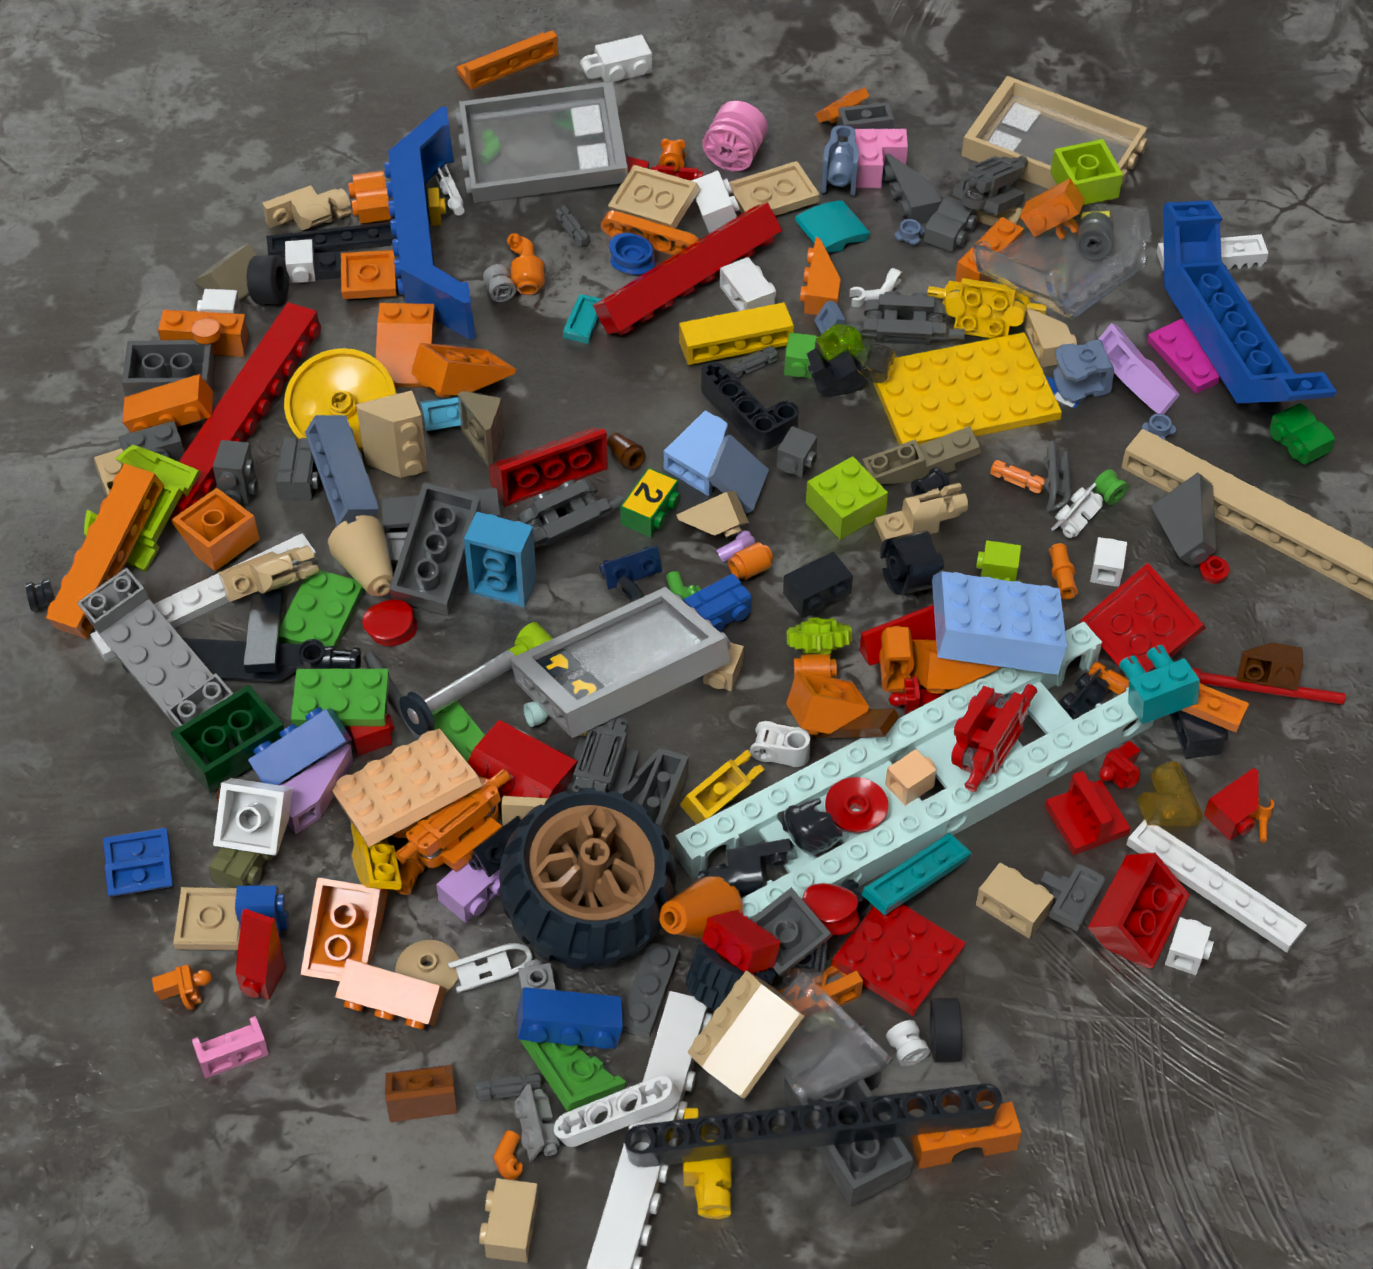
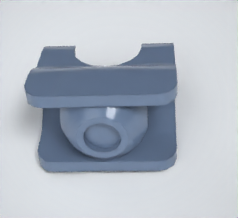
(840, 160)

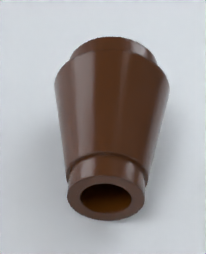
(626, 451)

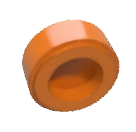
(206, 331)

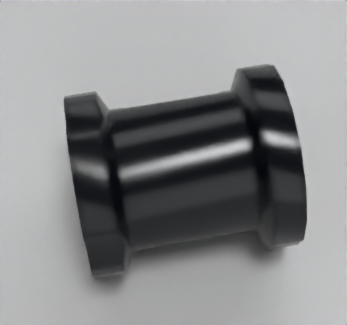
(935, 479)

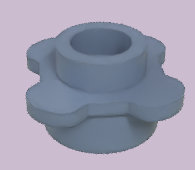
(909, 231)
(1160, 425)

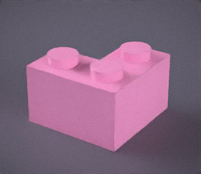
(872, 148)

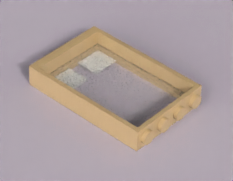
(1037, 121)

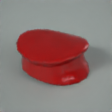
(390, 622)
(833, 907)

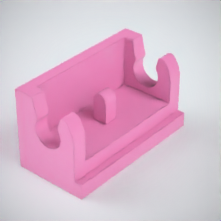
(231, 1049)

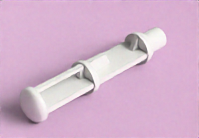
(448, 186)

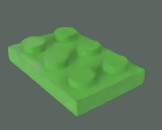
(321, 609)
(354, 694)

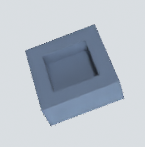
(828, 316)

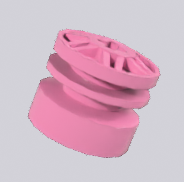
(735, 135)

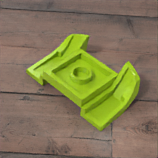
(177, 481)

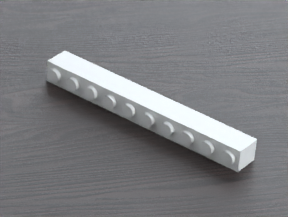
(635, 1188)

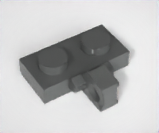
(1073, 895)

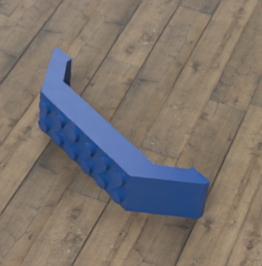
(410, 167)
(1221, 313)

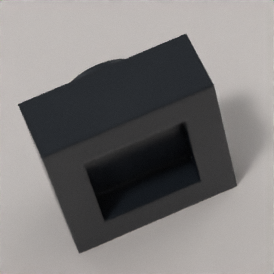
(327, 265)

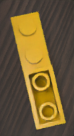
(375, 864)

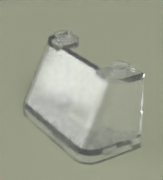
(827, 1045)

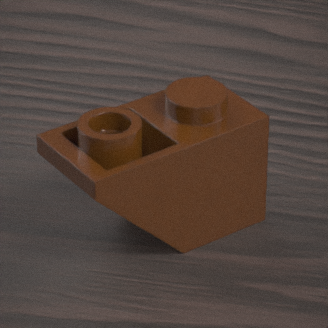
(1272, 665)

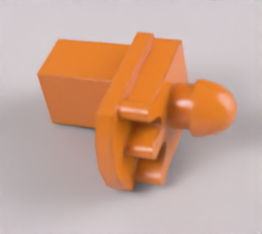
(182, 982)

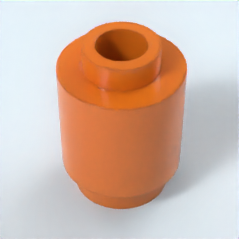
(750, 561)
(816, 664)

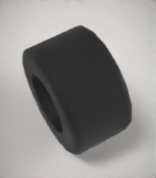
(267, 279)

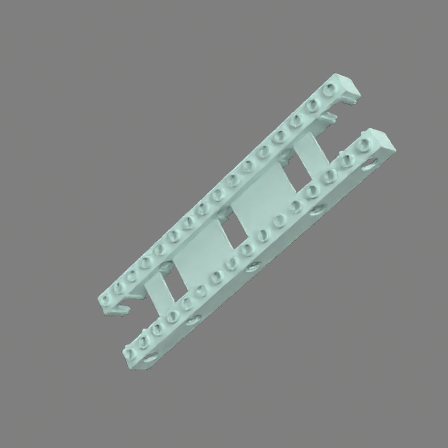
(919, 823)

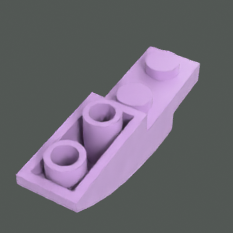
(1137, 372)

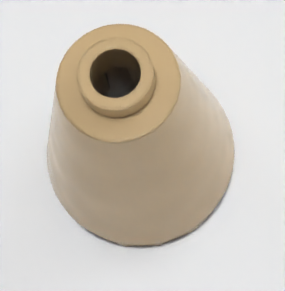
(363, 553)

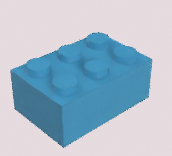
(500, 559)

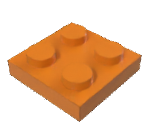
(368, 274)

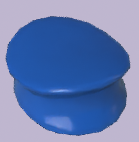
(631, 254)

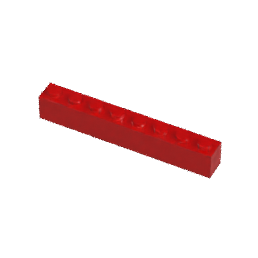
(686, 269)

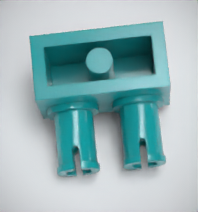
(1162, 690)

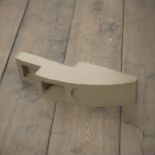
(914, 461)

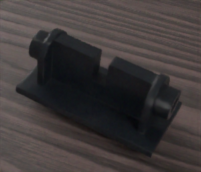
(1088, 689)
(490, 852)

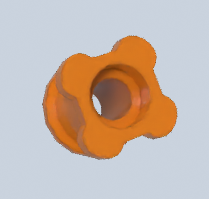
(673, 153)

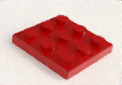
(1141, 617)
(899, 956)

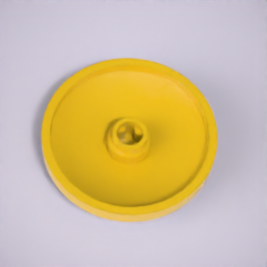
(333, 386)

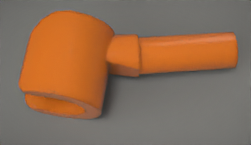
(1263, 815)

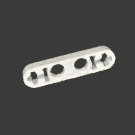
(615, 1104)

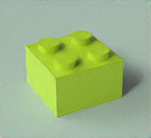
(1090, 169)
(846, 497)

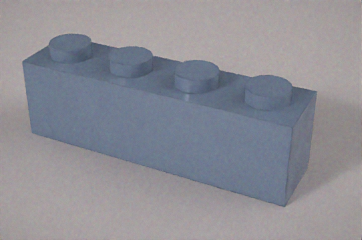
(341, 468)

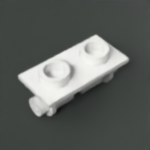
(1070, 517)

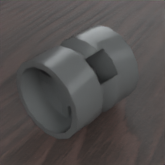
(1094, 236)

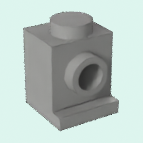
(536, 975)

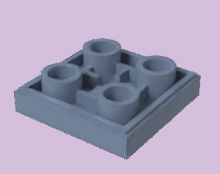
(738, 471)

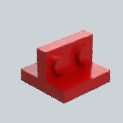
(1086, 815)

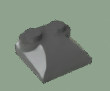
(795, 927)

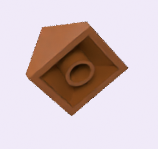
(420, 1093)

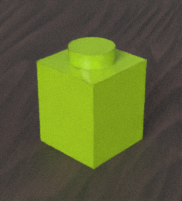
(999, 560)

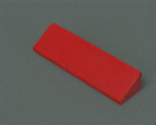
(919, 622)

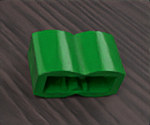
(1301, 433)

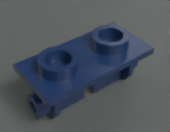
(632, 566)

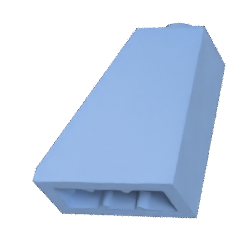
(694, 451)

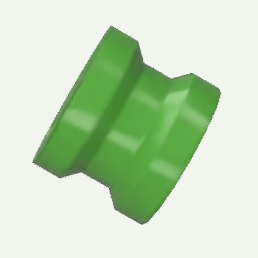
(1111, 487)

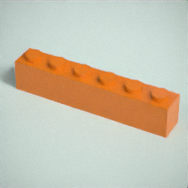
(106, 546)

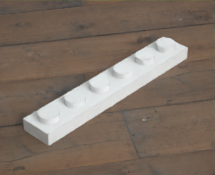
(1219, 886)

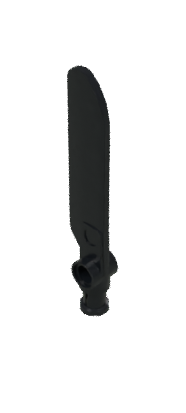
(228, 657)

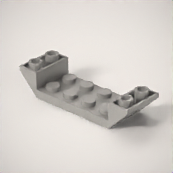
(152, 649)

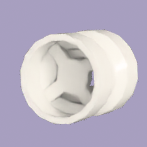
(908, 1043)

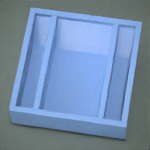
(998, 622)

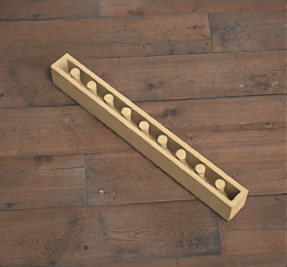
(1257, 513)

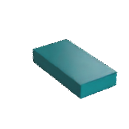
(582, 320)

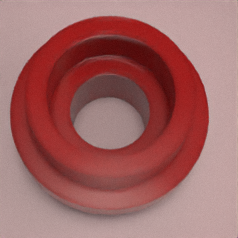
(1211, 574)

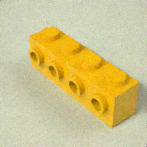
(764, 325)

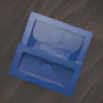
(138, 862)

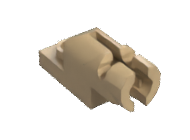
(307, 207)
(923, 512)
(267, 572)

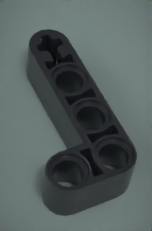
(758, 425)

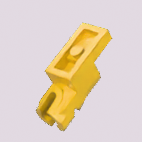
(710, 1181)

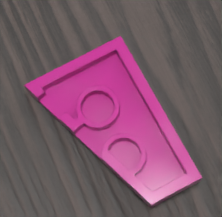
(1184, 355)

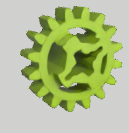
(819, 635)

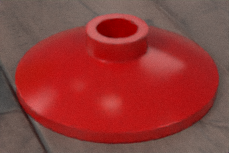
(856, 794)

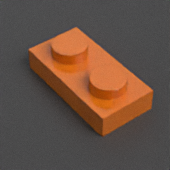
(851, 99)
(1218, 708)

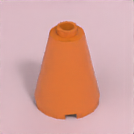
(689, 910)

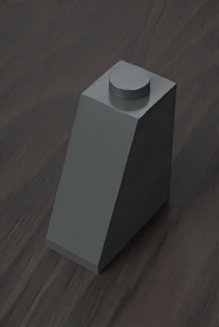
(1189, 519)

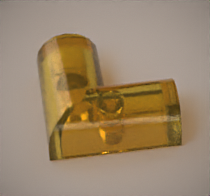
(1174, 800)

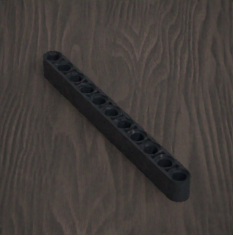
(827, 1114)

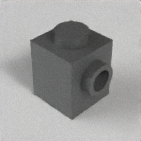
(797, 452)

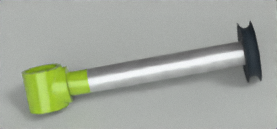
(420, 711)

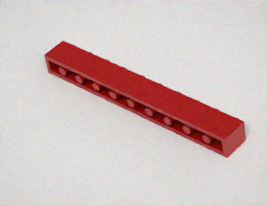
(250, 395)

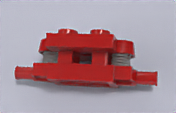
(989, 732)

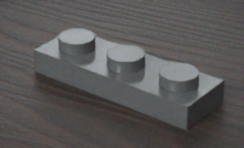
(649, 989)

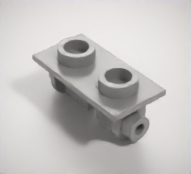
(532, 1109)

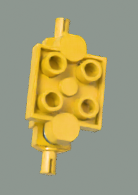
(984, 307)

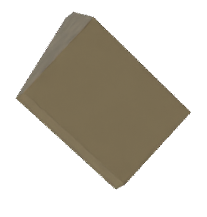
(229, 272)
(482, 423)

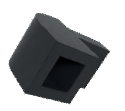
(838, 376)

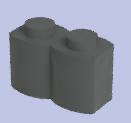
(950, 224)

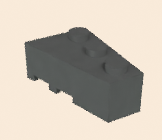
(659, 785)

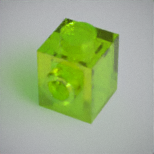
(839, 339)

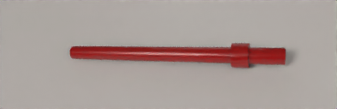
(1301, 692)

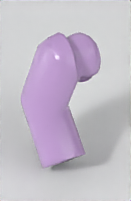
(743, 540)

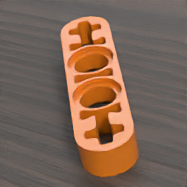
(616, 223)

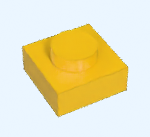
(436, 206)

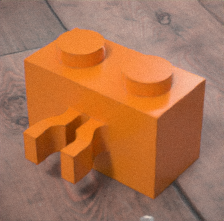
(1054, 209)

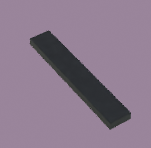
(336, 239)

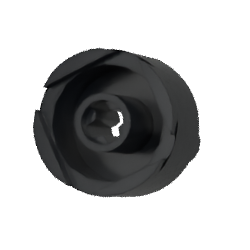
(910, 562)

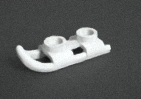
(497, 963)

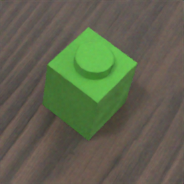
(796, 354)

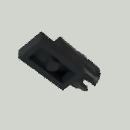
(748, 864)

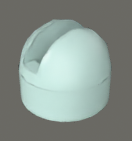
(534, 714)

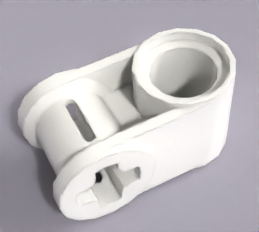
(780, 744)

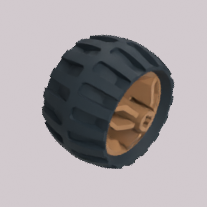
(619, 862)

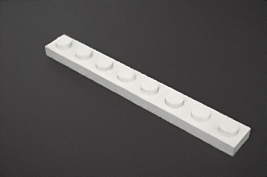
(201, 596)

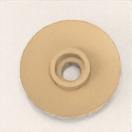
(433, 951)

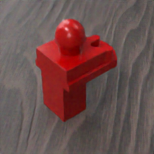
(912, 696)
(1119, 766)

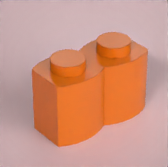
(370, 196)
(896, 658)

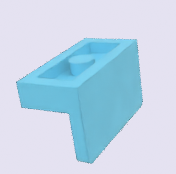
(441, 413)

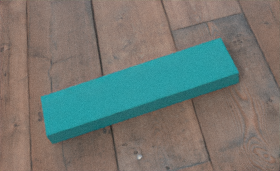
(916, 873)

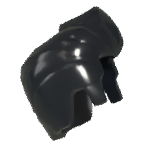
(809, 829)

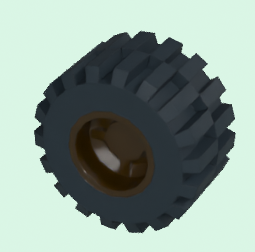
(713, 976)

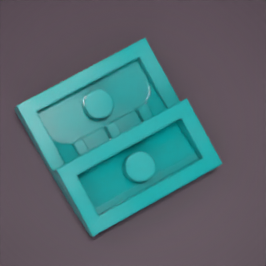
(833, 225)

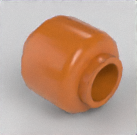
(528, 273)

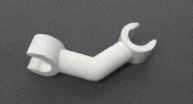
(891, 281)

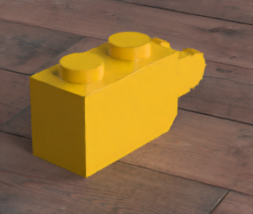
(719, 789)

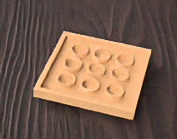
(405, 786)

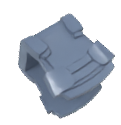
(1083, 371)

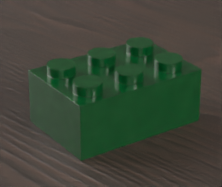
(224, 737)

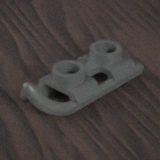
(1053, 483)

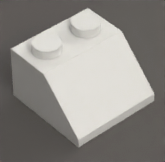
(252, 816)

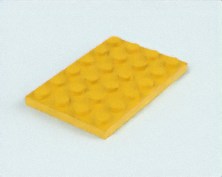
(976, 384)

